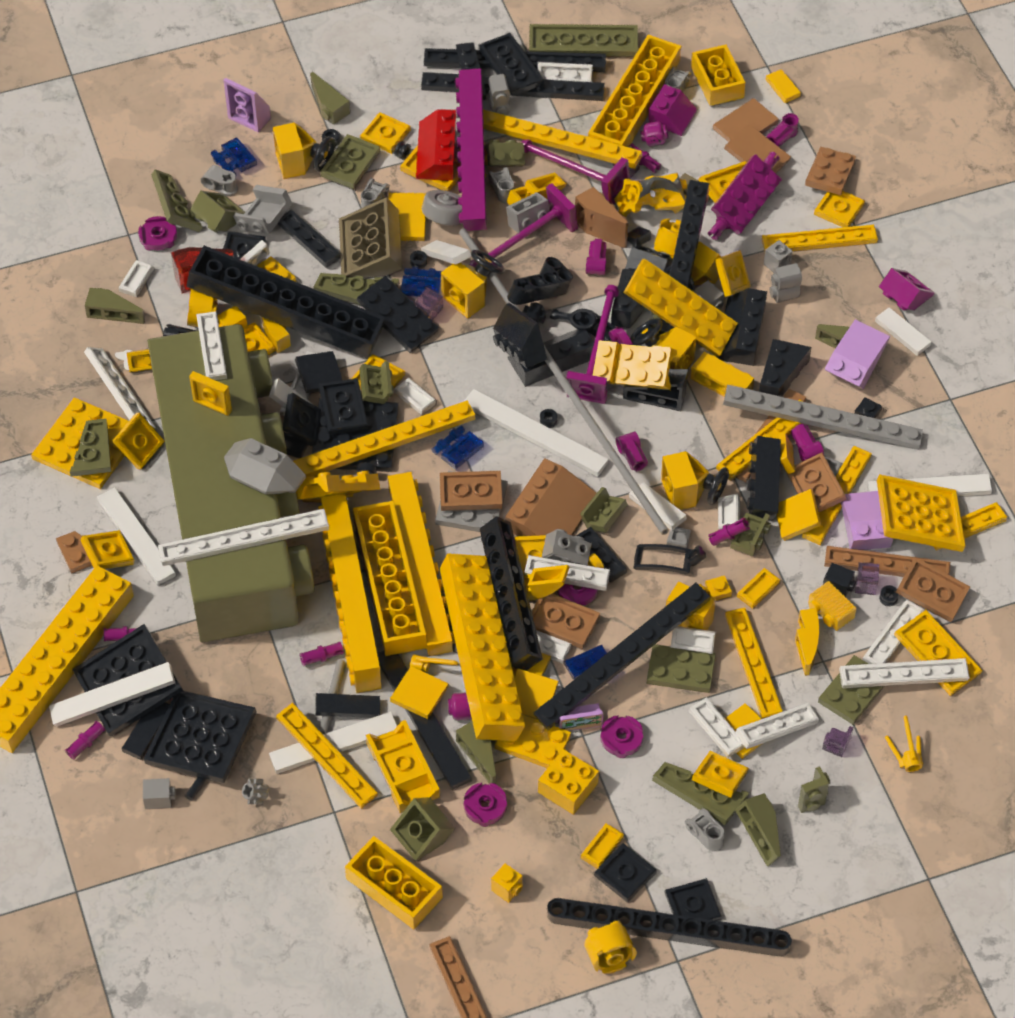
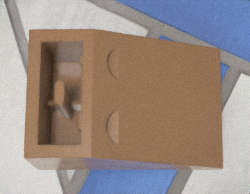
(600, 218)

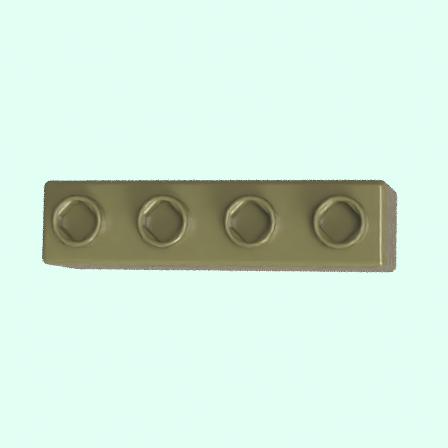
(245, 587)

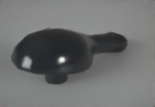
(580, 319)

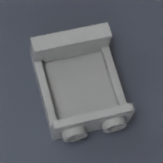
(265, 211)

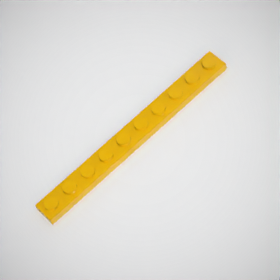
(560, 139)
(386, 439)

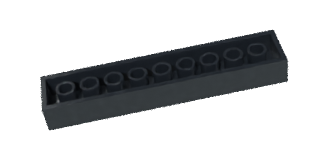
(285, 302)

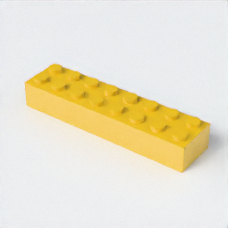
(636, 92)
(389, 578)

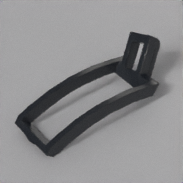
(688, 561)

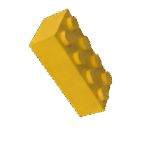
(393, 882)

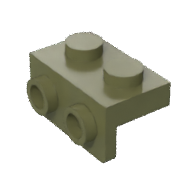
(505, 154)
(376, 383)
(603, 511)
(752, 540)
(815, 792)

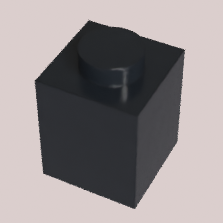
(840, 578)

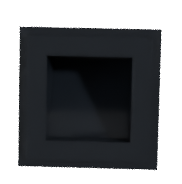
(639, 236)

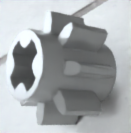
(255, 791)

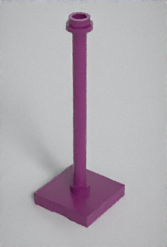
(611, 183)
(559, 207)
(586, 385)

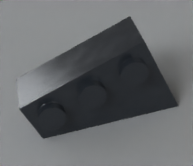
(625, 309)
(783, 366)
(663, 398)

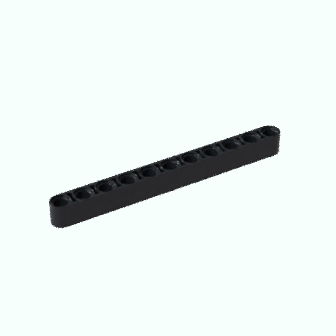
(679, 922)

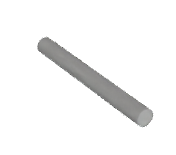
(333, 690)

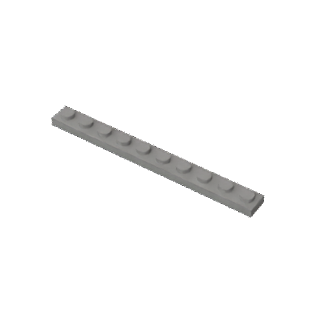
(823, 417)

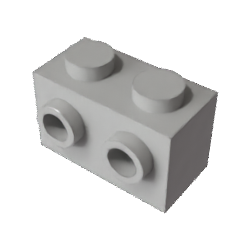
(527, 211)
(566, 548)

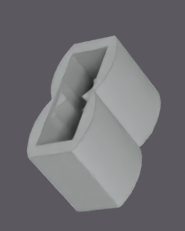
(499, 94)
(786, 283)

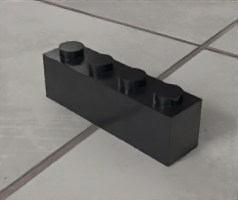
(764, 477)

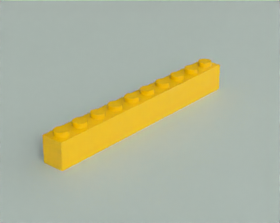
(423, 569)

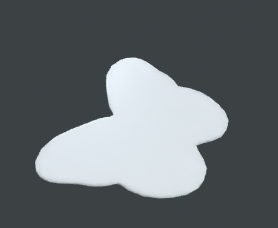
(123, 356)

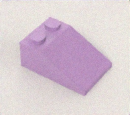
(246, 106)
(857, 354)
(864, 521)

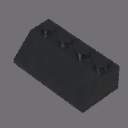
(748, 311)
(519, 336)
(566, 350)

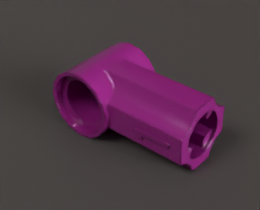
(786, 129)
(596, 261)
(806, 443)
(631, 448)

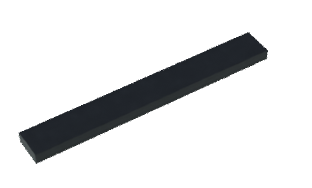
(429, 729)

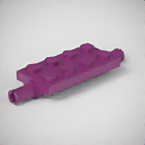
(745, 195)

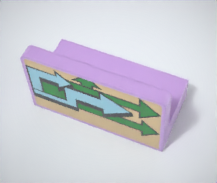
(582, 717)

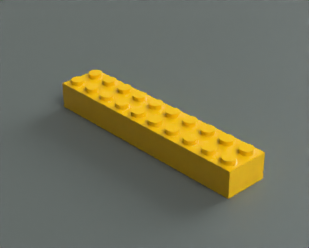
(350, 596)
(481, 648)
(58, 651)

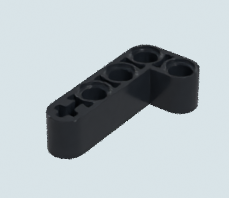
(550, 282)

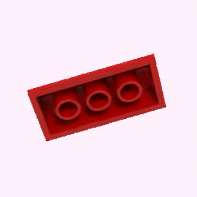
(436, 146)

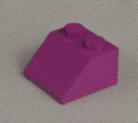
(672, 109)
(905, 289)

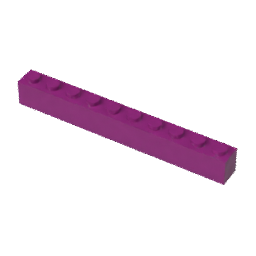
(472, 150)

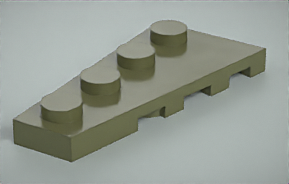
(173, 203)
(345, 287)
(680, 783)

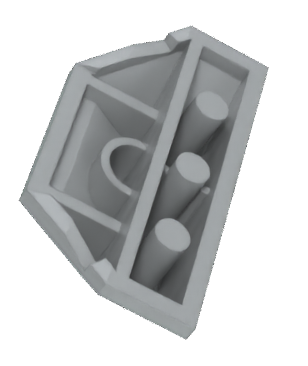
(263, 468)

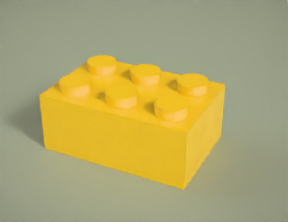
(718, 75)

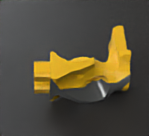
(638, 192)

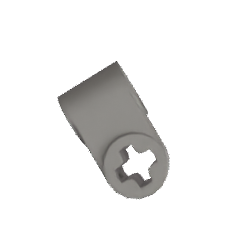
(678, 78)
(220, 181)
(501, 183)
(374, 192)
(705, 826)

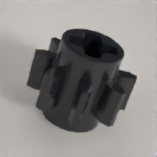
(535, 312)

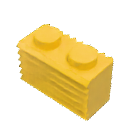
(832, 606)

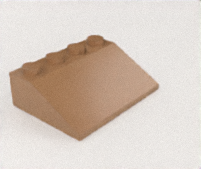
(549, 502)

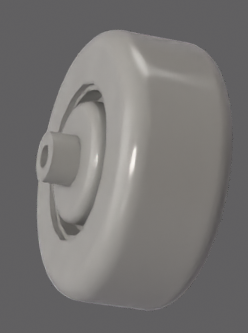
(442, 207)

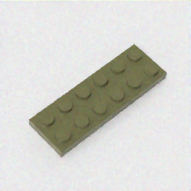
(583, 38)

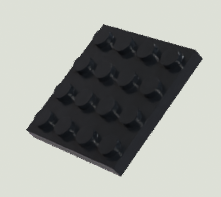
(378, 417)
(120, 660)
(200, 736)

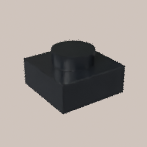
(868, 408)

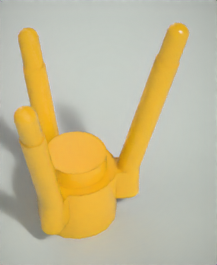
(423, 663)
(911, 760)

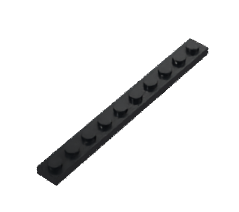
(449, 58)
(551, 89)
(622, 656)

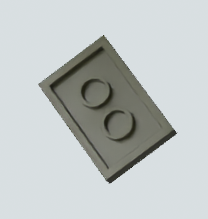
(350, 161)
(680, 668)
(848, 702)

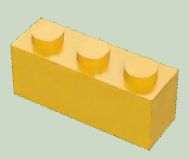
(717, 374)

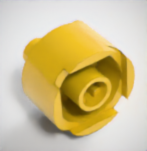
(667, 236)
(199, 304)
(609, 947)

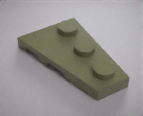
(94, 450)

